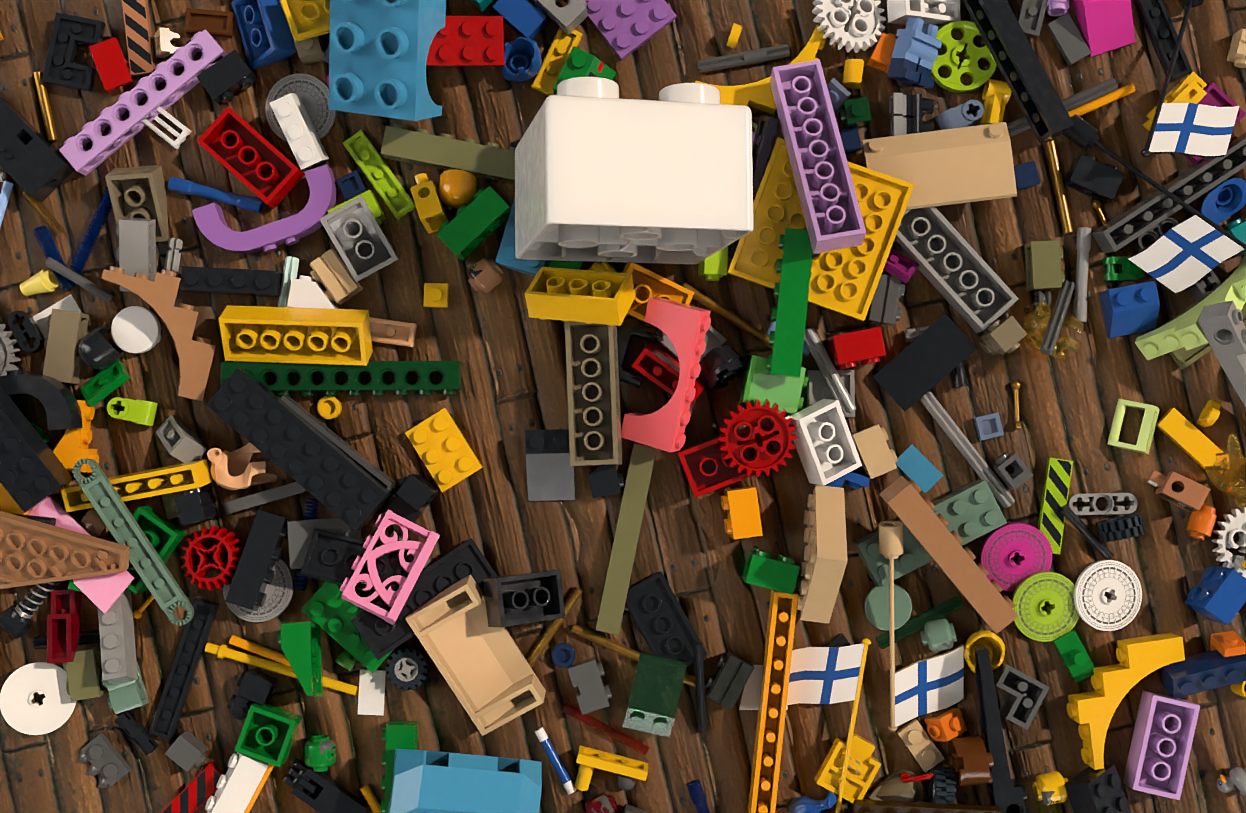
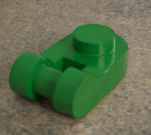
(1128, 269)

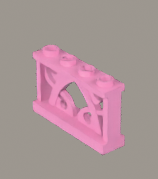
(393, 599)

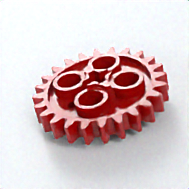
(763, 458)

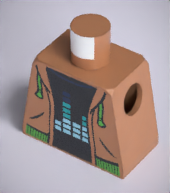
(1187, 494)

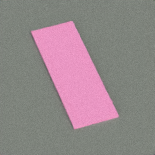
(101, 589)

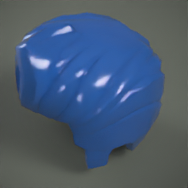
(521, 59)

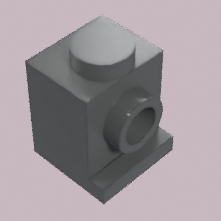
(1019, 474)

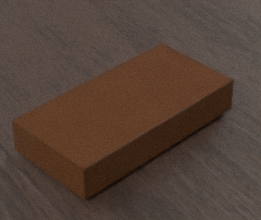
(215, 22)

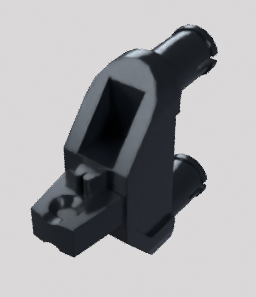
(625, 333)

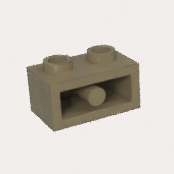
(1002, 336)

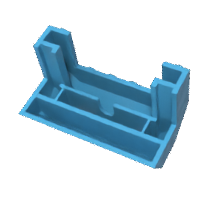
(463, 783)

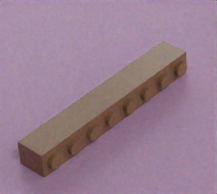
(948, 553)

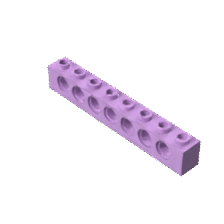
(122, 131)

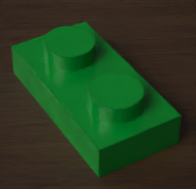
(104, 383)

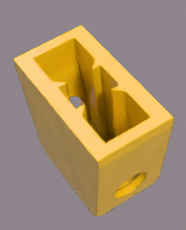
(428, 203)

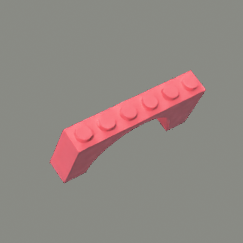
(686, 330)

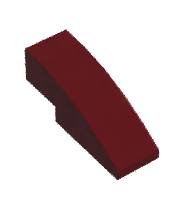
(63, 625)

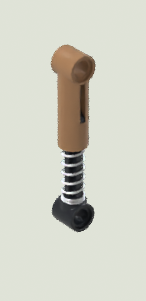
(18, 619)

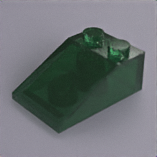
(654, 694)

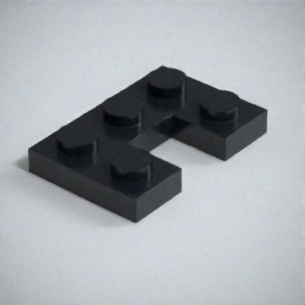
(60, 64)

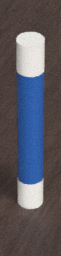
(555, 760)

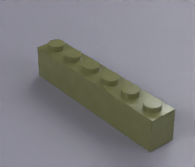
(448, 153)

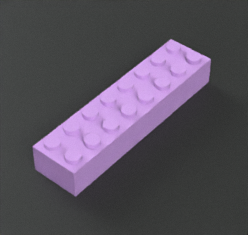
(817, 157)

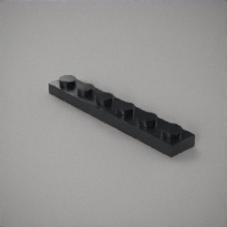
(761, 153)

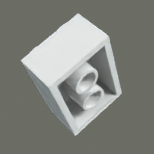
(824, 442)

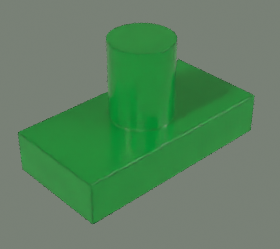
(1074, 656)

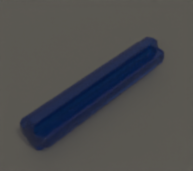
(50, 250)

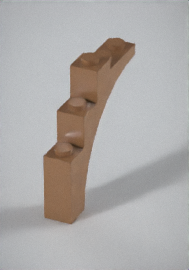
(160, 294)

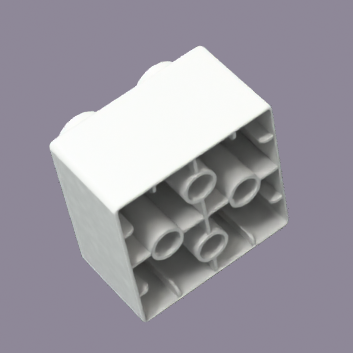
(633, 175)

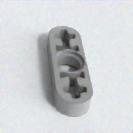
(1084, 497)

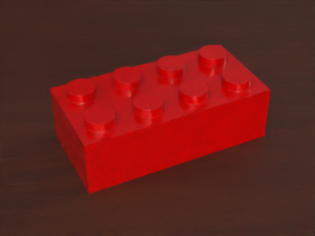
(468, 42)
(250, 157)
(707, 468)

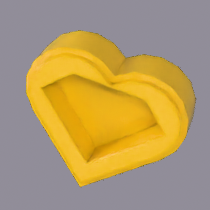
(1209, 413)

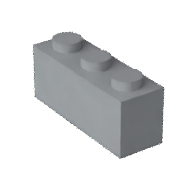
(137, 246)

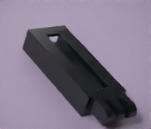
(332, 798)

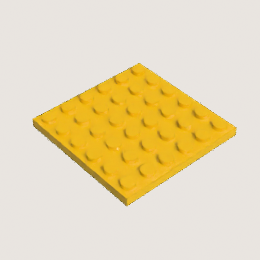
(839, 278)

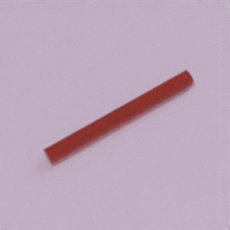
(606, 729)

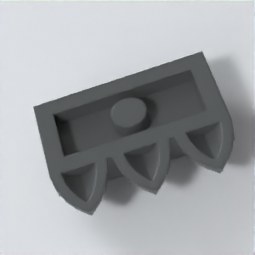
(104, 761)

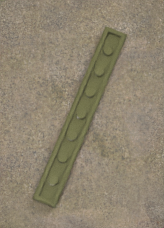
(626, 539)

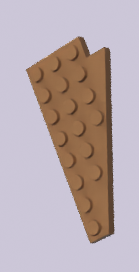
(46, 553)

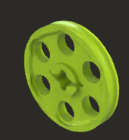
(969, 65)

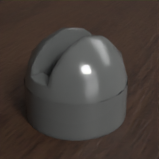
(625, 783)

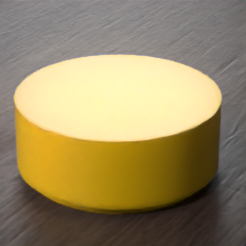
(734, 35)
(329, 407)

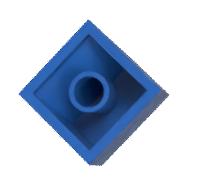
(1130, 309)

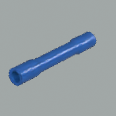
(191, 188)

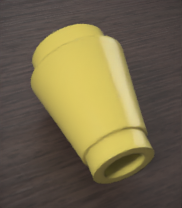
(41, 282)

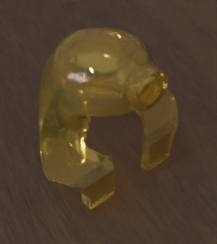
(1036, 324)
(1230, 472)

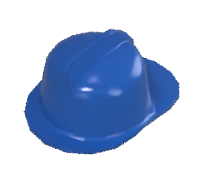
(1224, 200)

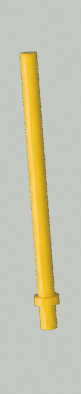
(222, 651)

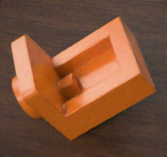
(1227, 643)
(946, 725)

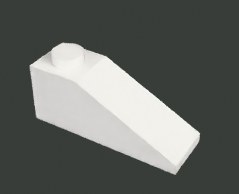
(929, 10)

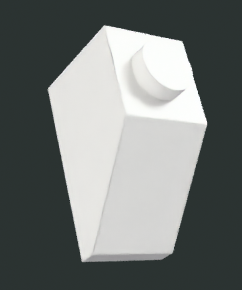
(308, 294)

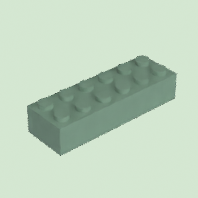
(968, 511)

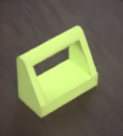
(1146, 431)

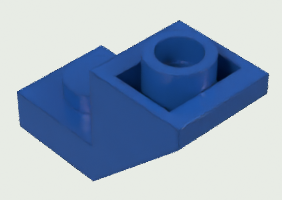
(853, 480)

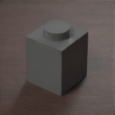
(187, 751)

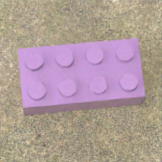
(1161, 745)

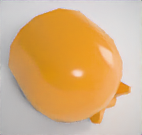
(457, 188)

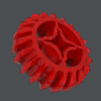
(196, 548)

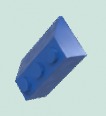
(264, 31)

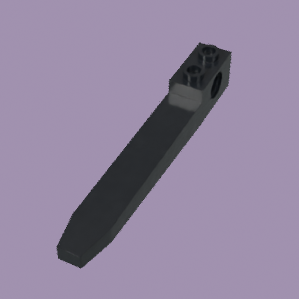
(1003, 790)

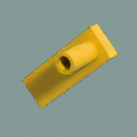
(593, 758)

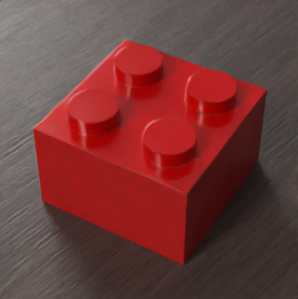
(855, 347)

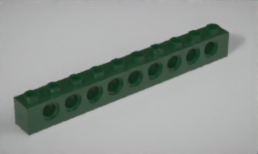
(450, 371)

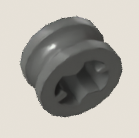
(1040, 297)

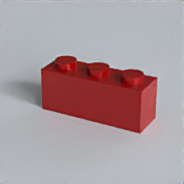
(662, 369)

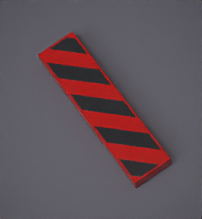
(196, 792)

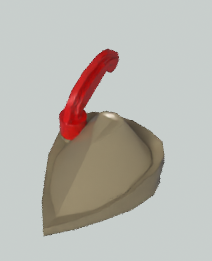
(901, 786)

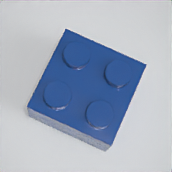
(1218, 594)

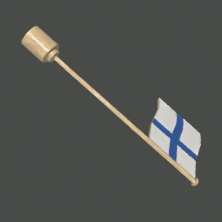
(927, 683)

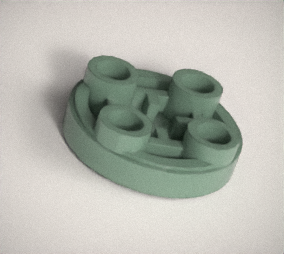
(877, 607)

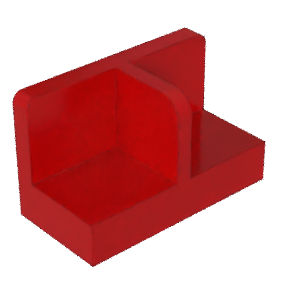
(111, 65)

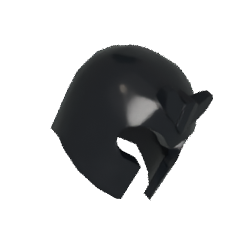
(97, 350)

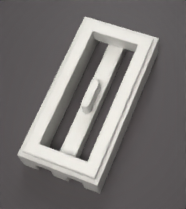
(180, 137)

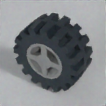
(399, 671)

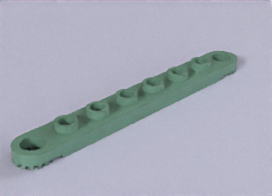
(128, 533)

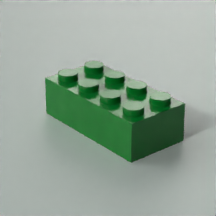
(334, 617)

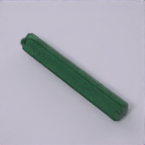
(918, 622)

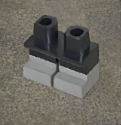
(907, 113)

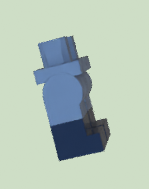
(915, 54)

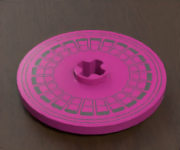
(1002, 546)

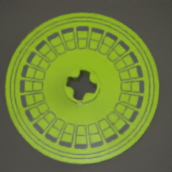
(1032, 595)

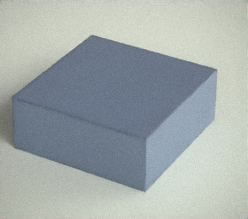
(988, 426)

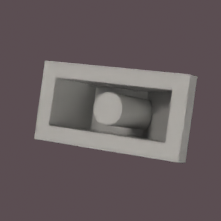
(180, 441)

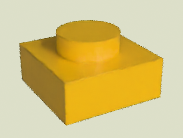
(436, 295)

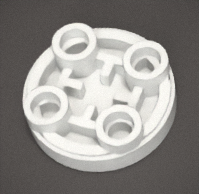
(136, 329)

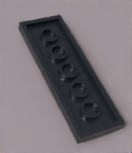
(462, 561)

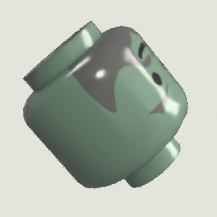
(938, 635)

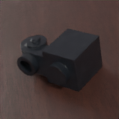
(254, 687)

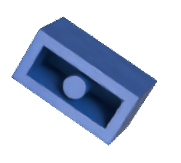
(521, 17)

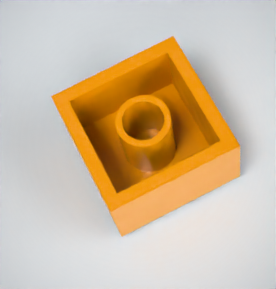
(741, 512)

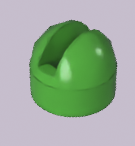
(346, 660)

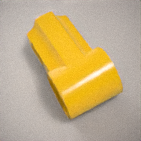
(995, 97)

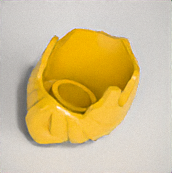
(991, 641)

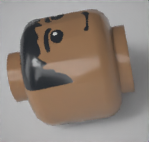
(485, 275)

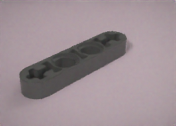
(263, 497)

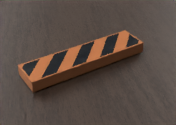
(138, 37)

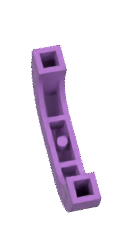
(284, 231)

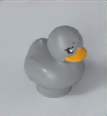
(1236, 777)

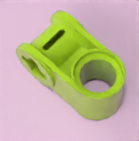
(135, 410)

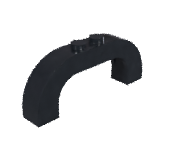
(58, 400)

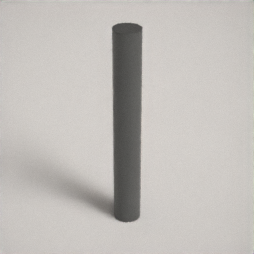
(79, 280)

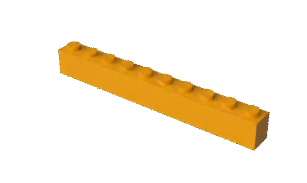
(772, 702)

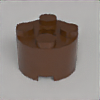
(970, 760)

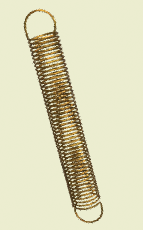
(33, 202)

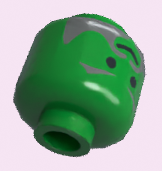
(320, 752)

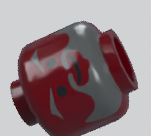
(602, 804)

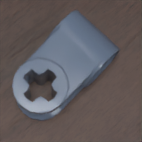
(958, 116)

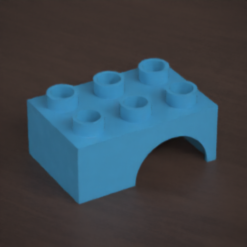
(382, 56)

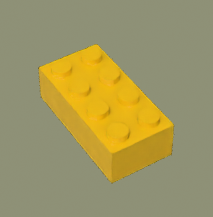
(580, 296)

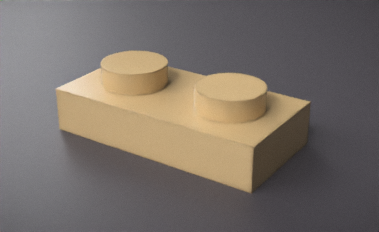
(920, 745)

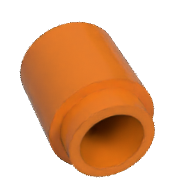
(1201, 522)

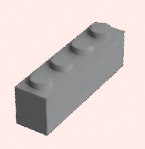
(118, 641)

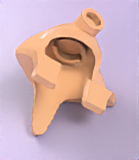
(234, 468)

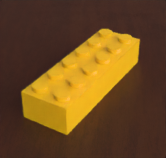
(296, 335)

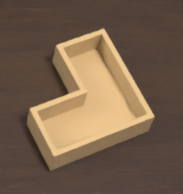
(824, 555)

